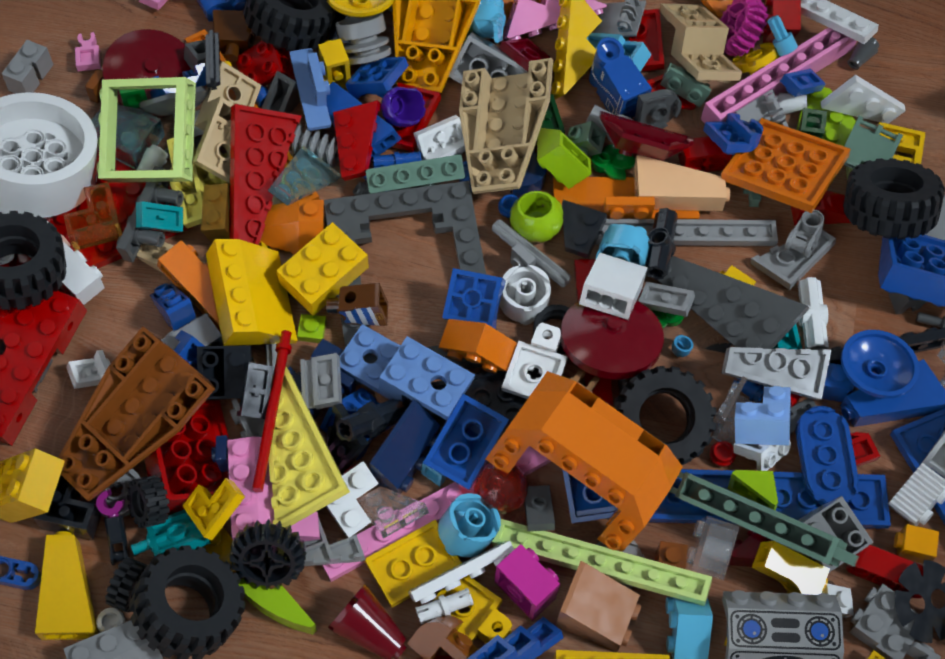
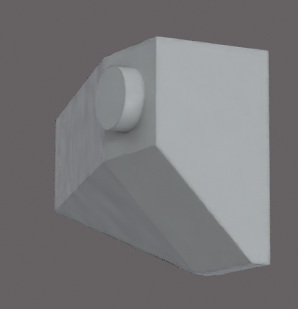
(482, 53)

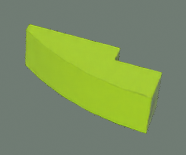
(278, 606)

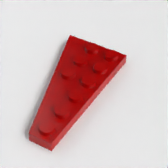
(256, 160)

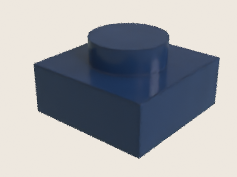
(220, 453)

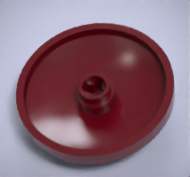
(144, 55)
(611, 344)

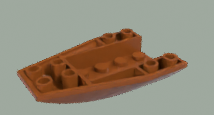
(132, 413)

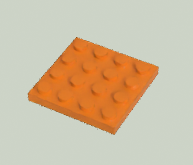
(787, 166)

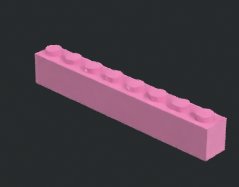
(812, 54)

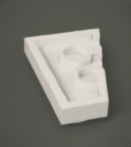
(863, 99)

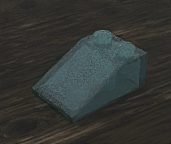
(134, 134)

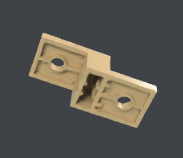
(700, 42)
(215, 119)

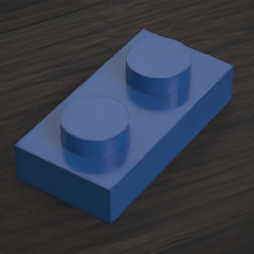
(802, 82)

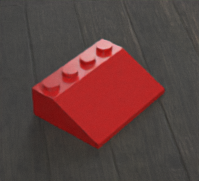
(187, 457)

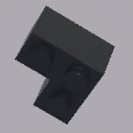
(69, 513)

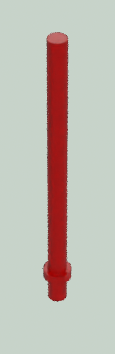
(283, 348)

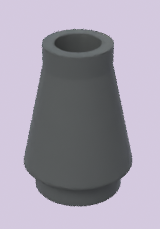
(863, 53)

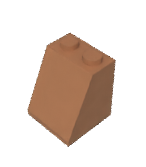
(598, 608)

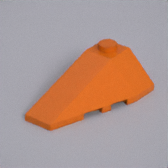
(293, 225)

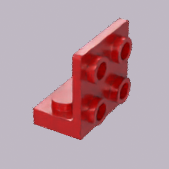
(263, 62)

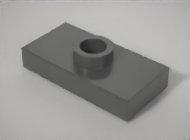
(539, 509)

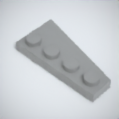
(800, 369)

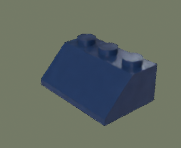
(405, 449)

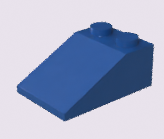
(466, 441)
(584, 502)

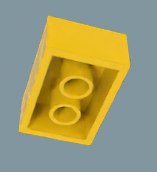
(322, 268)
(28, 484)

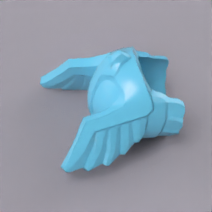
(489, 20)

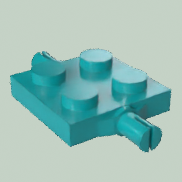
(175, 532)

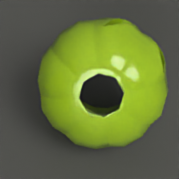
(536, 216)

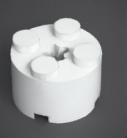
(525, 293)

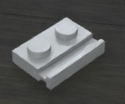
(321, 381)

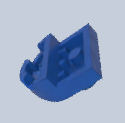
(735, 134)

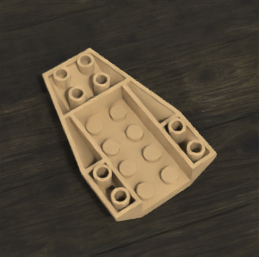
(503, 123)

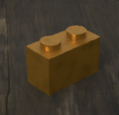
(216, 211)

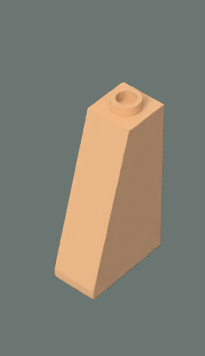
(679, 186)

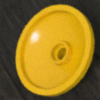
(360, 8)

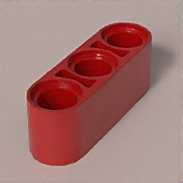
(882, 568)

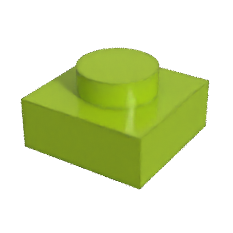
(311, 328)

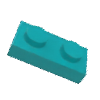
(159, 217)

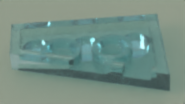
(302, 177)

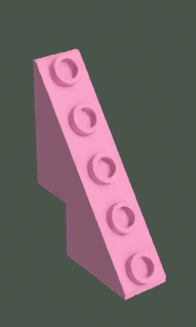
(531, 17)

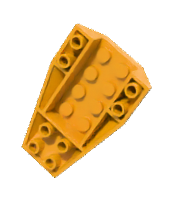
(430, 38)

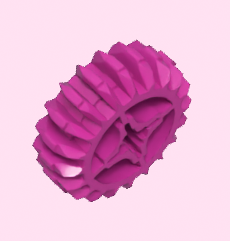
(745, 25)

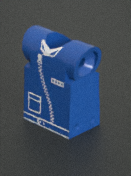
(617, 78)

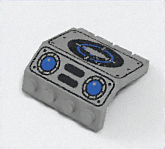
(783, 625)

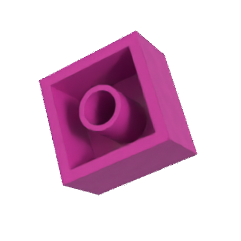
(527, 581)

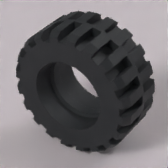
(290, 22)
(893, 198)
(43, 273)
(687, 392)
(164, 626)

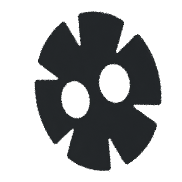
(923, 585)

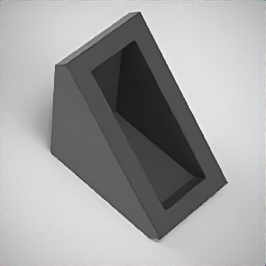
(282, 94)

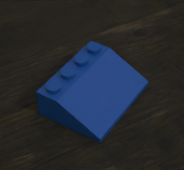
(914, 268)

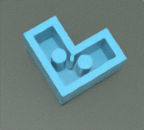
(690, 629)

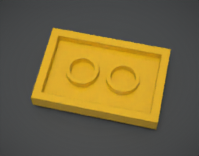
(410, 563)

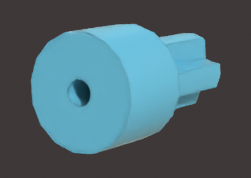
(784, 41)

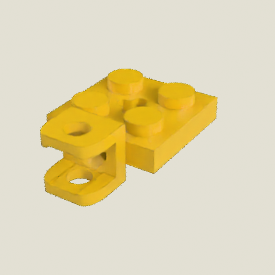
(483, 615)

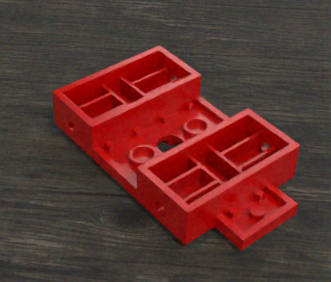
(30, 342)

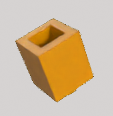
(916, 543)

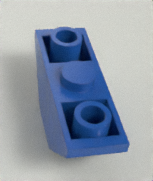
(173, 306)

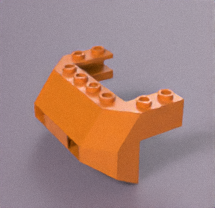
(597, 449)

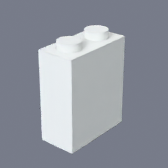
(613, 286)

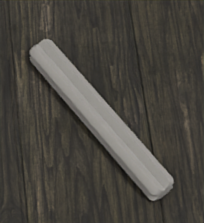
(543, 262)

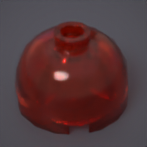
(502, 489)

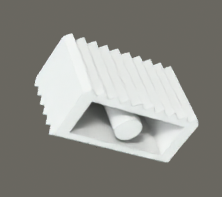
(919, 496)

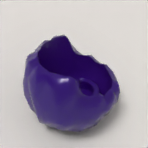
(403, 107)

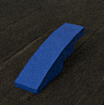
(522, 642)

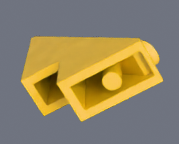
(574, 51)

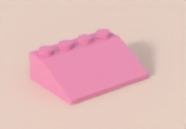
(257, 505)

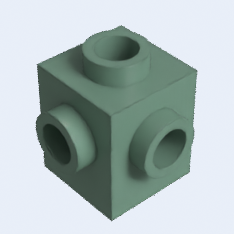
(587, 138)

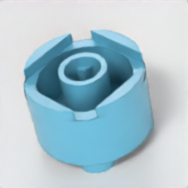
(626, 243)
(468, 526)

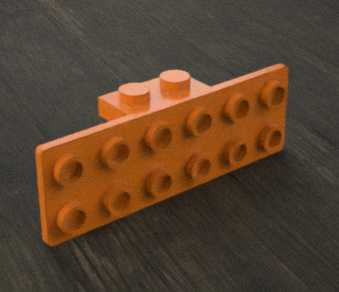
(613, 198)

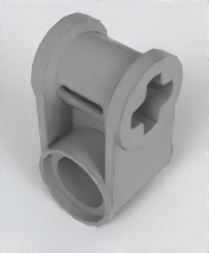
(804, 236)

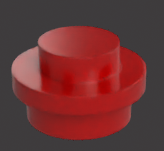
(722, 454)

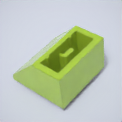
(562, 157)

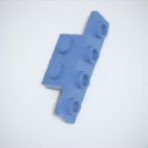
(311, 88)

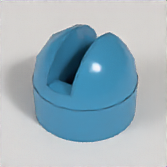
(682, 346)

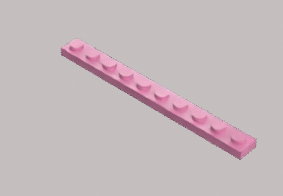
(437, 504)

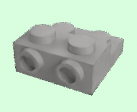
(880, 626)

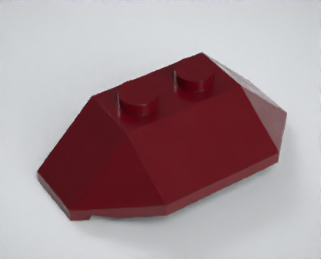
(643, 139)

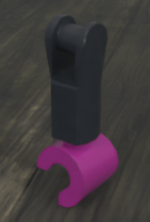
(114, 526)

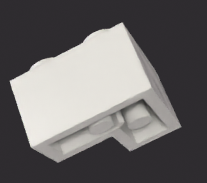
(346, 509)

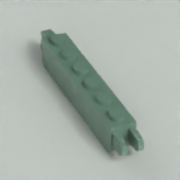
(763, 520)

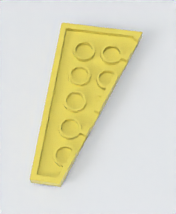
(299, 461)

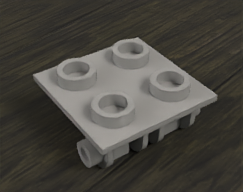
(622, 18)
(763, 107)

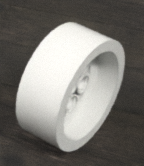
(44, 154)

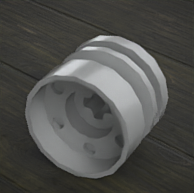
(364, 43)

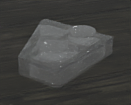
(391, 510)

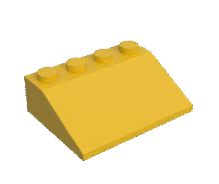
(248, 294)

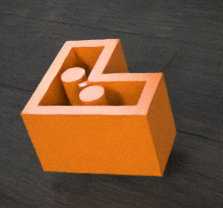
(477, 344)

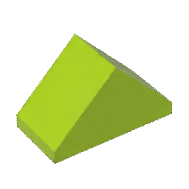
(756, 486)

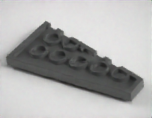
(734, 308)

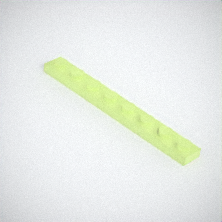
(616, 564)

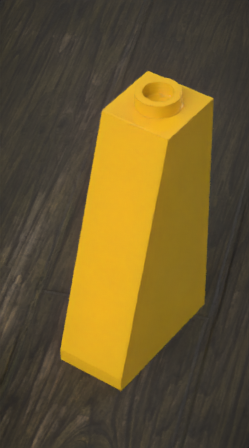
(64, 594)

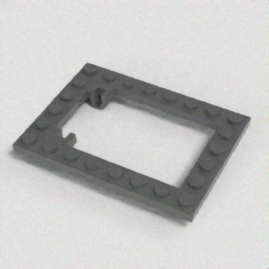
(445, 201)

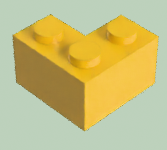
(335, 62)

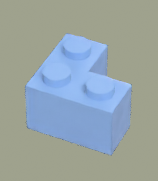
(767, 421)

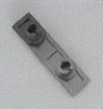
(132, 237)

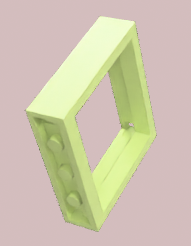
(183, 130)

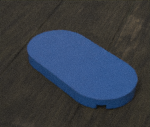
(826, 455)

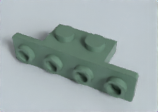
(415, 174)

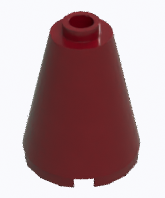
(369, 626)

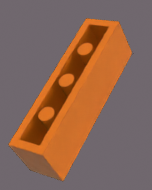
(190, 277)

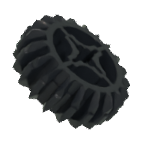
(283, 547)

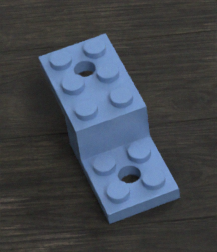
(405, 371)

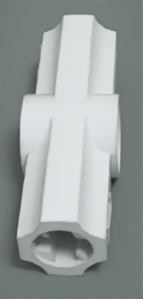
(816, 318)

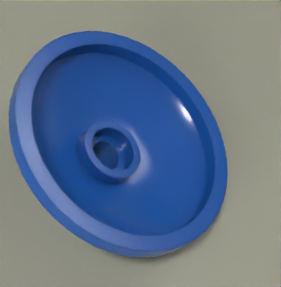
(886, 356)

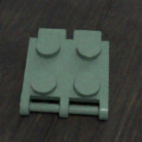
(870, 145)

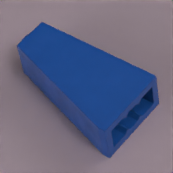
(385, 134)
(922, 400)

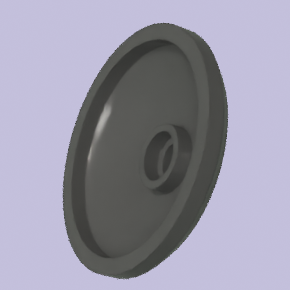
(165, 104)

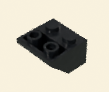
(224, 369)

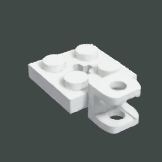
(539, 354)

